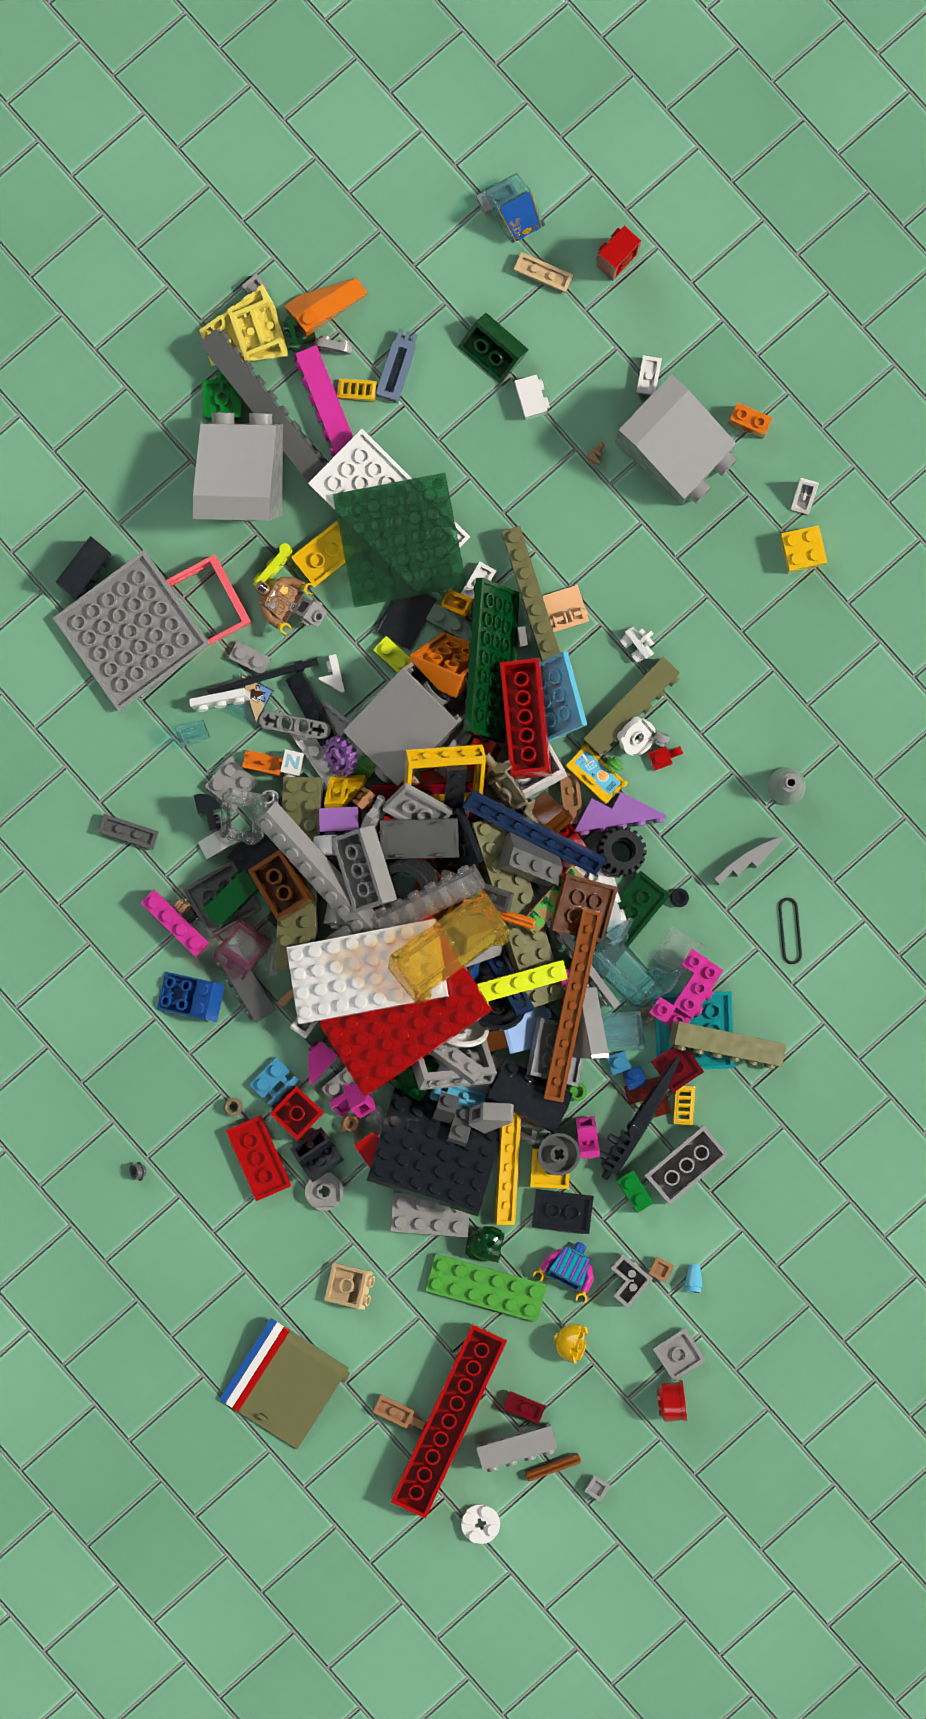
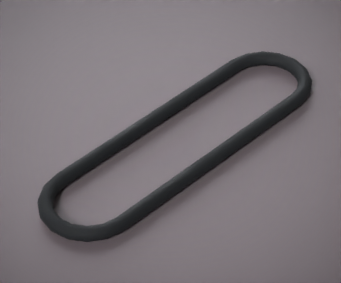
(782, 930)

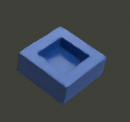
(634, 1078)

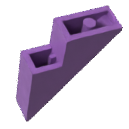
(624, 812)

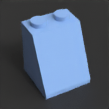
(521, 1036)

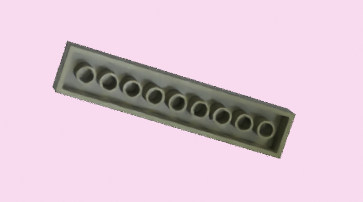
(301, 802)
(523, 947)

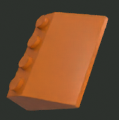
(444, 663)

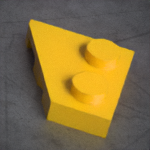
(342, 790)

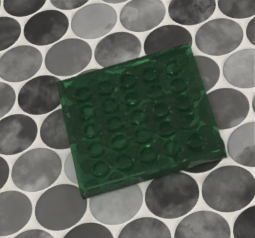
(399, 540)

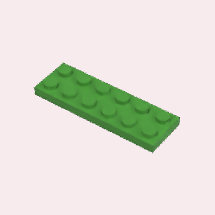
(486, 1287)

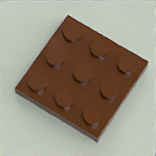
(578, 894)

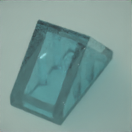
(192, 733)

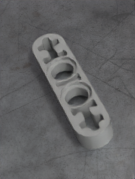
(294, 725)

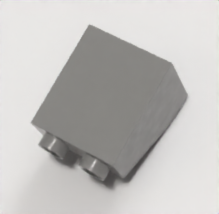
(677, 441)
(239, 469)
(402, 718)

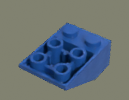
(191, 996)

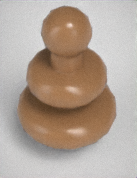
(596, 452)

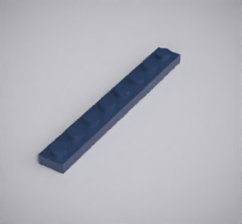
(533, 832)

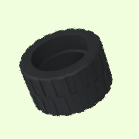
(414, 866)

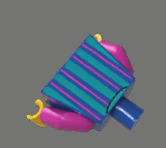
(569, 1268)

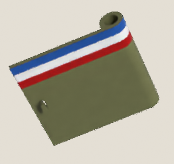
(285, 1382)

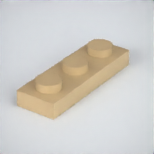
(543, 272)

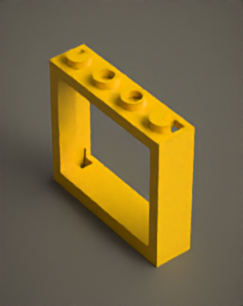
(446, 757)

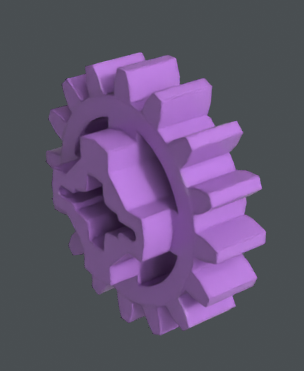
(340, 756)

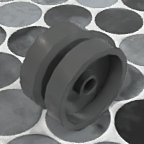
(569, 1158)

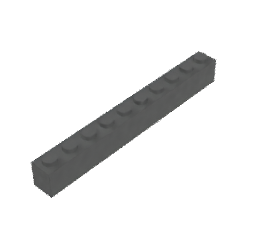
(260, 400)

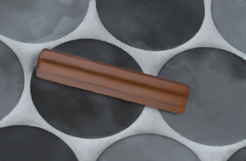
(553, 1467)

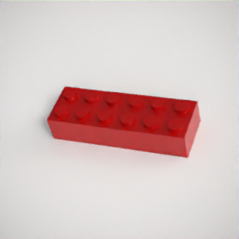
(525, 718)

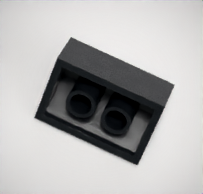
(84, 568)

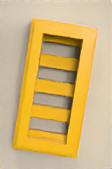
(371, 397)
(691, 1106)

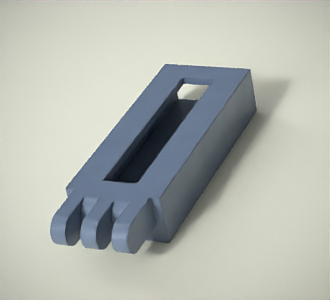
(394, 373)

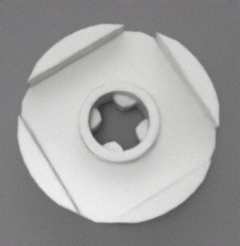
(635, 727)
(486, 1514)

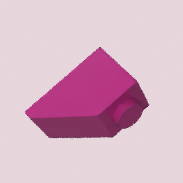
(319, 1060)

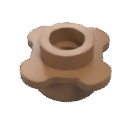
(347, 1127)

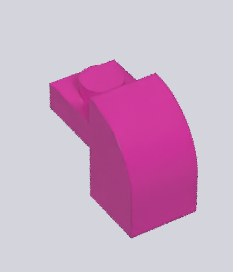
(353, 1101)
(587, 1137)

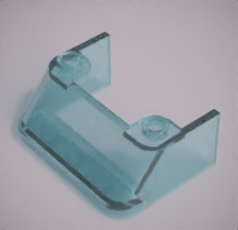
(627, 973)

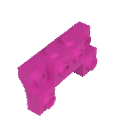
(693, 994)

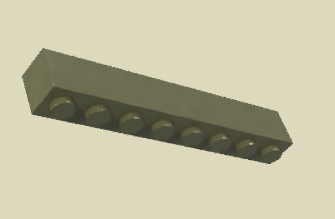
(530, 593)

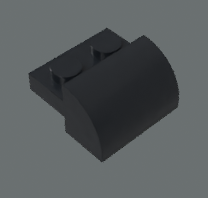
(209, 806)
(317, 1154)

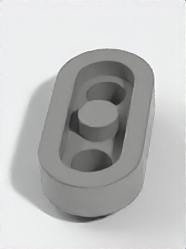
(325, 343)

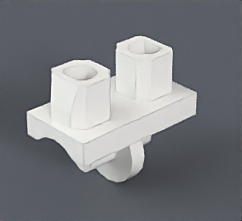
(643, 650)

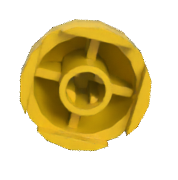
(570, 1342)

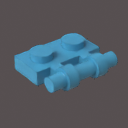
(270, 1078)

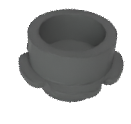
(137, 1171)

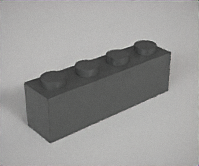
(249, 990)

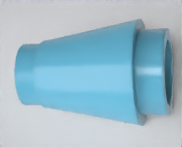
(693, 1279)

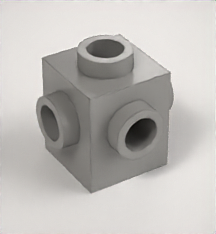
(310, 612)

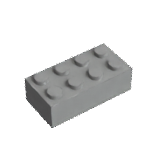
(364, 869)
(686, 1165)
(422, 1216)
(516, 1446)

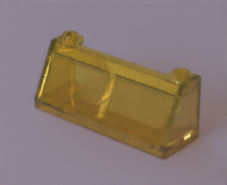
(448, 946)

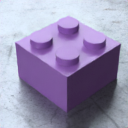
(339, 820)

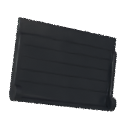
(405, 618)

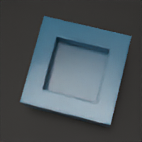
(618, 1063)

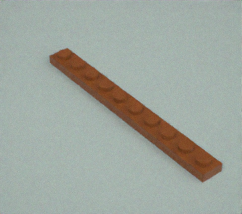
(572, 1005)

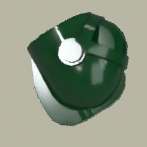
(485, 1244)

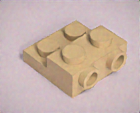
(349, 1286)

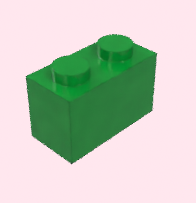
(634, 1191)

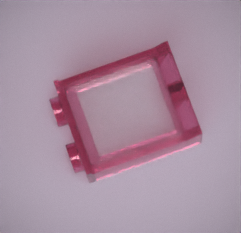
(243, 947)

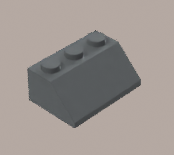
(530, 861)

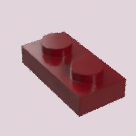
(524, 1407)

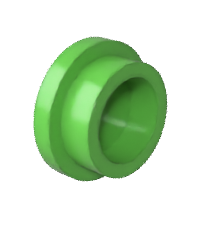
(614, 764)
(579, 1092)

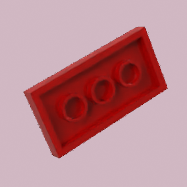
(258, 1158)

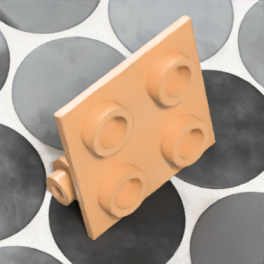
(565, 608)

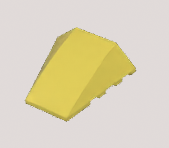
(252, 327)

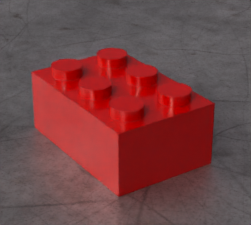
(618, 252)

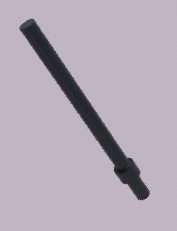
(296, 667)

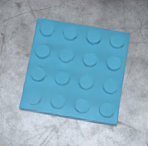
(561, 697)

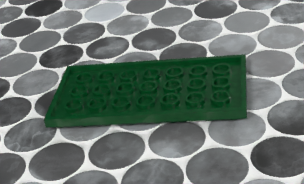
(491, 642)

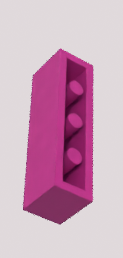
(175, 923)

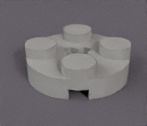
(333, 1198)

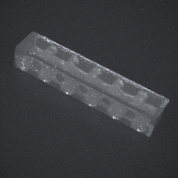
(431, 899)

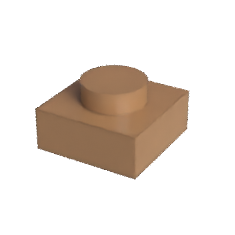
(661, 1269)

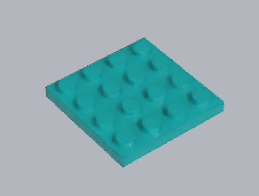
(714, 1015)

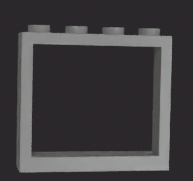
(447, 1079)

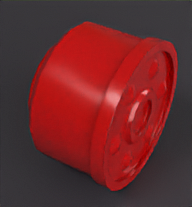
(672, 1401)

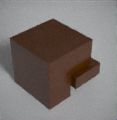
(550, 813)

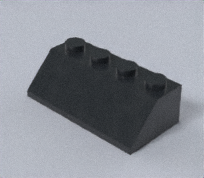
(526, 1094)

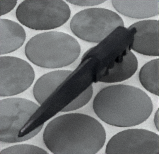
(637, 1125)

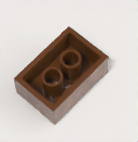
(281, 885)

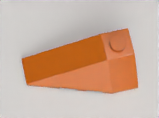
(320, 306)

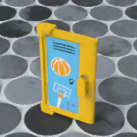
(590, 766)

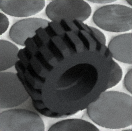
(634, 845)

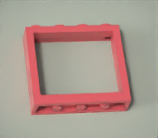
(213, 561)

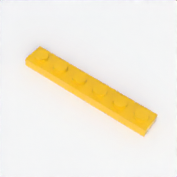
(507, 1172)

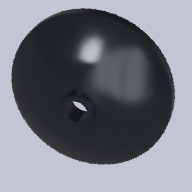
(500, 1020)

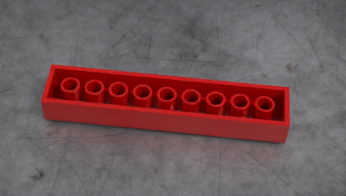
(448, 1420)

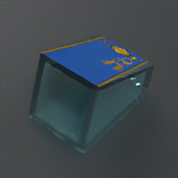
(514, 207)

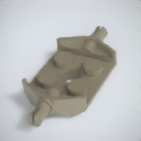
(506, 789)

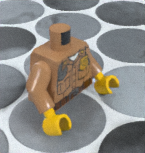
(280, 599)

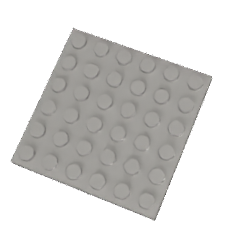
(131, 631)

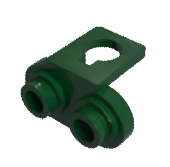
(294, 341)

